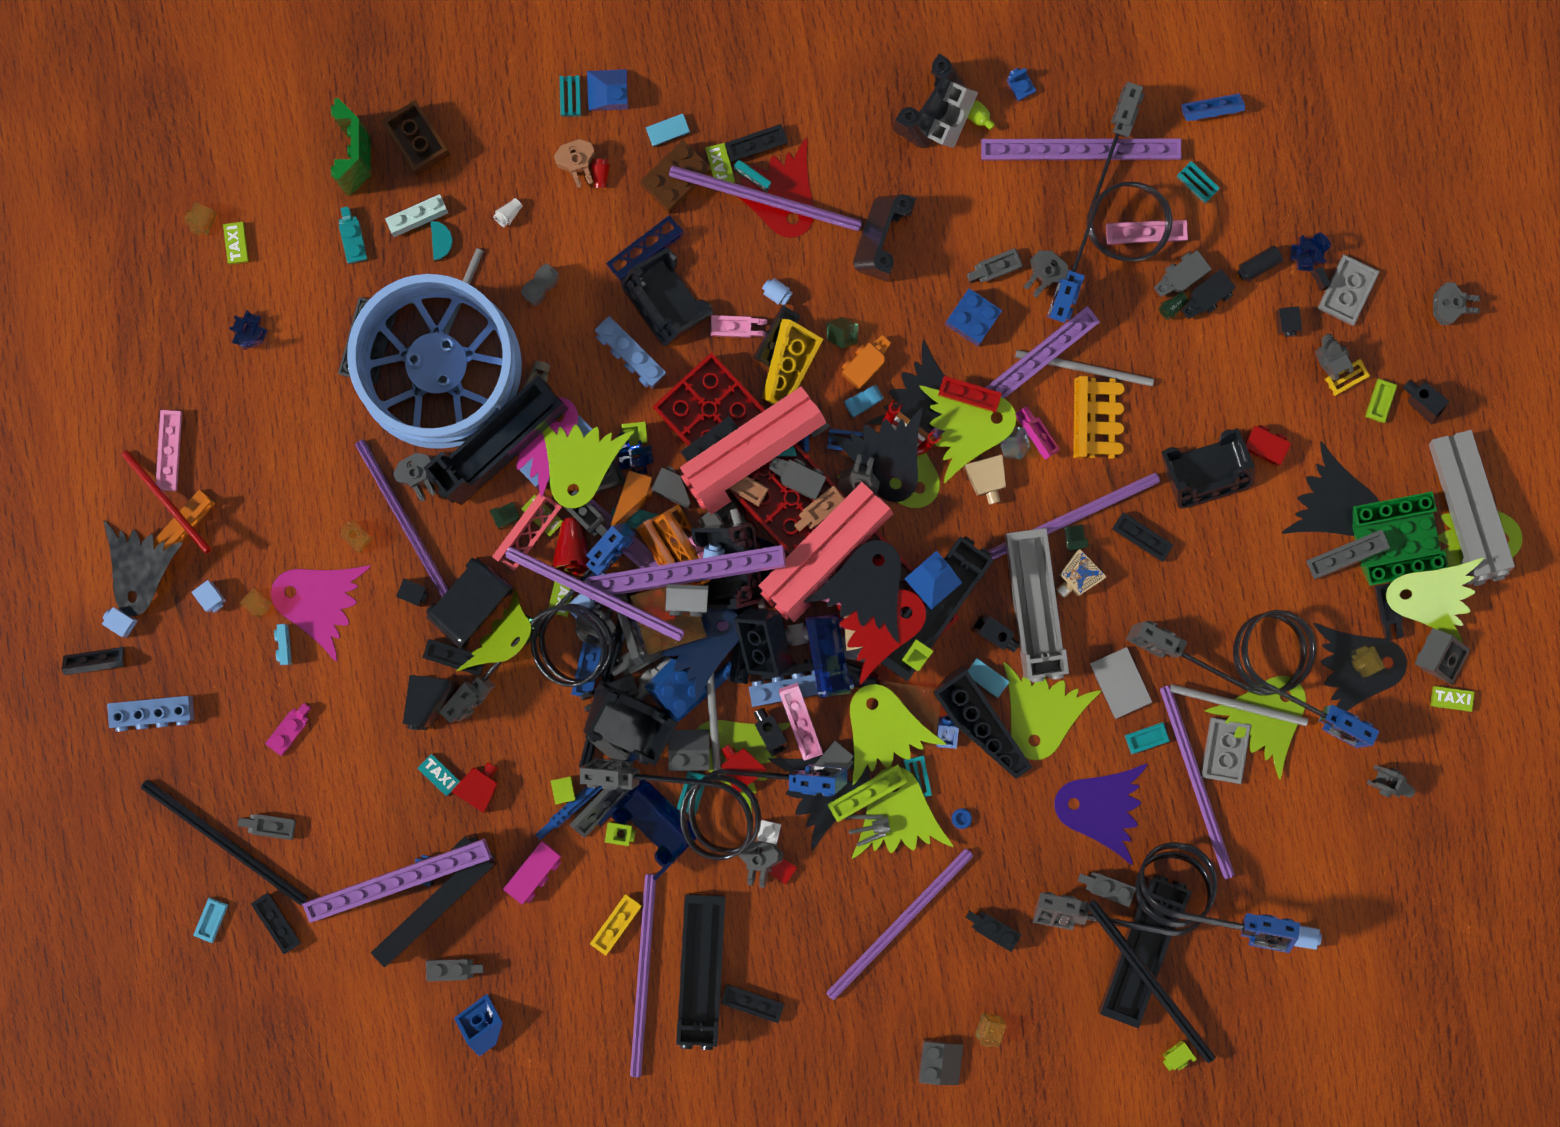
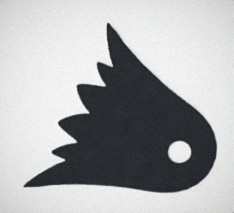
(913, 397)
(892, 453)
(1332, 501)
(137, 568)
(866, 586)
(1351, 684)
(817, 805)

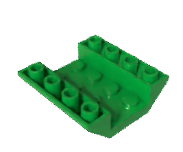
(355, 171)
(1409, 532)

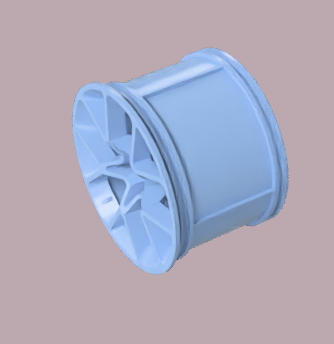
(433, 360)

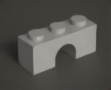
(948, 129)

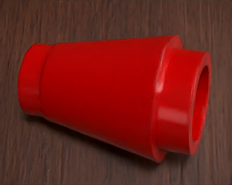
(600, 172)

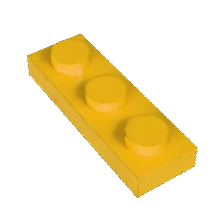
(615, 924)

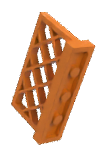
(657, 544)

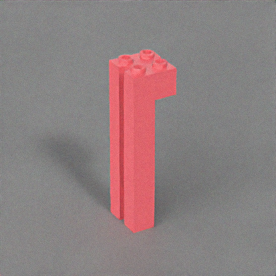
(750, 448)
(824, 551)

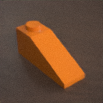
(633, 496)

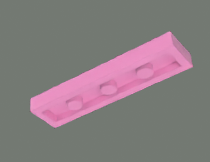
(1144, 232)
(168, 450)
(800, 721)

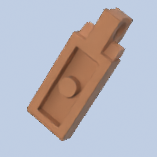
(819, 509)

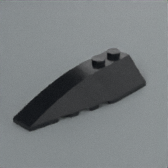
(978, 720)

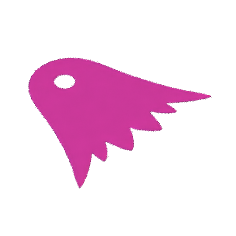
(538, 450)
(317, 601)

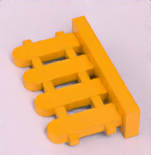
(1082, 427)

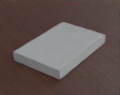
(1348, 290)
(1120, 683)
(1224, 753)

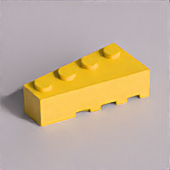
(790, 360)

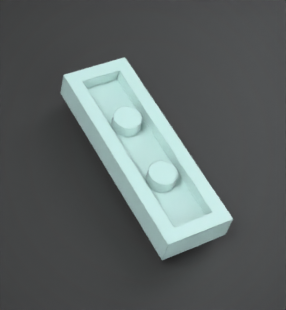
(416, 215)

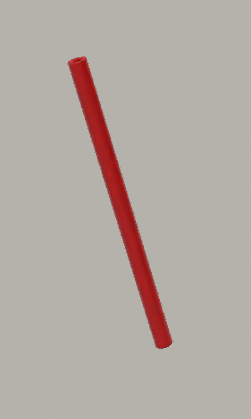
(166, 502)

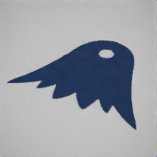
(707, 653)

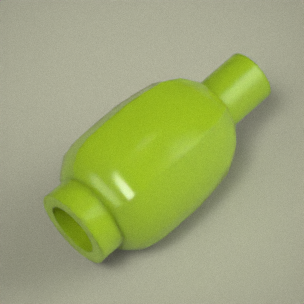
(980, 115)

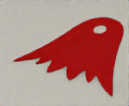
(786, 182)
(879, 643)

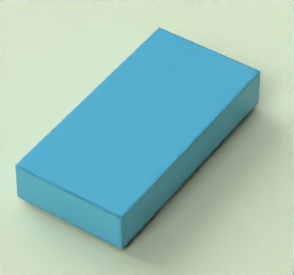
(667, 130)
(987, 678)
(210, 920)

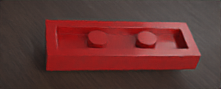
(970, 394)

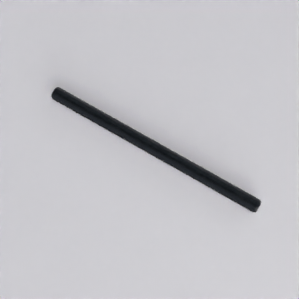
(608, 677)
(224, 842)
(1150, 981)

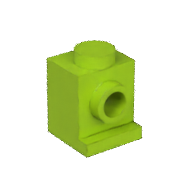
(612, 837)
(1178, 1056)

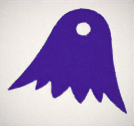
(1101, 808)

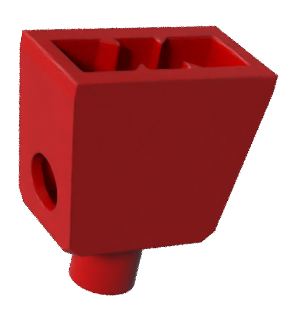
(742, 761)
(478, 787)

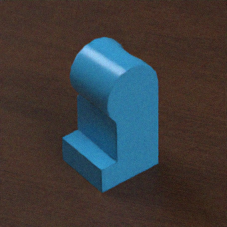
(863, 401)

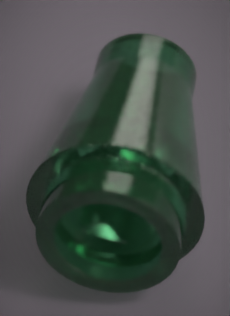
(1172, 306)

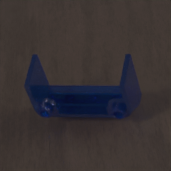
(828, 656)
(656, 819)

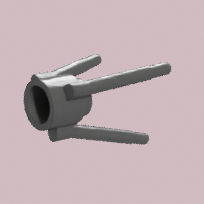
(880, 826)

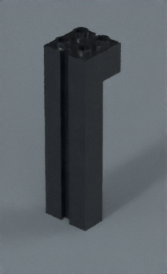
(495, 442)
(969, 566)
(432, 908)
(701, 971)
(1126, 991)

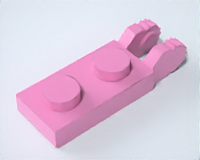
(736, 326)

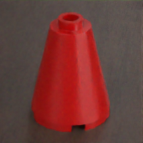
(571, 548)

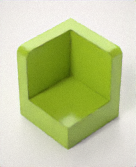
(639, 433)
(917, 655)
(563, 790)

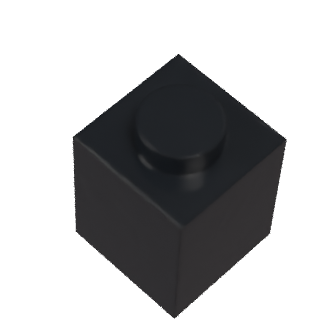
(1288, 321)
(413, 593)

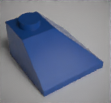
(607, 90)
(933, 580)
(480, 1025)

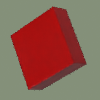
(783, 871)

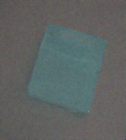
(1016, 444)

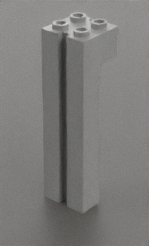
(1472, 506)
(1035, 605)

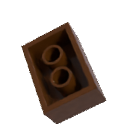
(416, 137)
(669, 190)

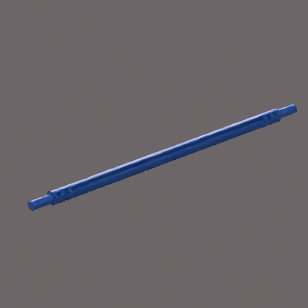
(587, 793)

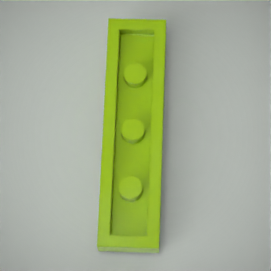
(867, 793)

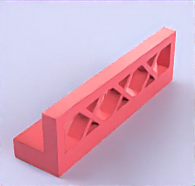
(524, 523)

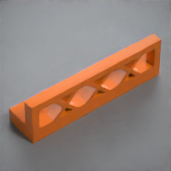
(193, 511)
(676, 540)

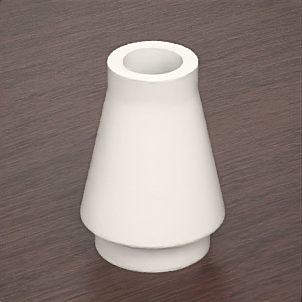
(507, 213)

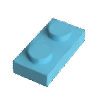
(281, 635)

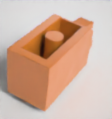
(866, 363)

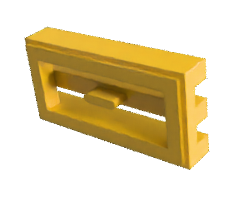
(1362, 369)

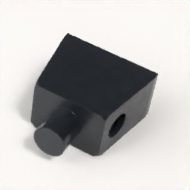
(1431, 405)
(989, 629)
(774, 738)

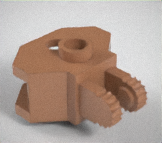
(577, 161)

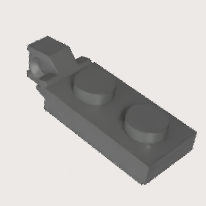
(996, 266)
(269, 826)

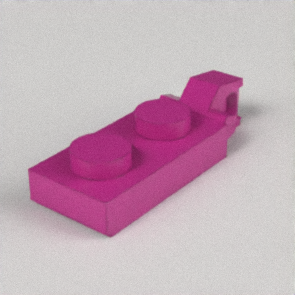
(1037, 432)
(288, 729)

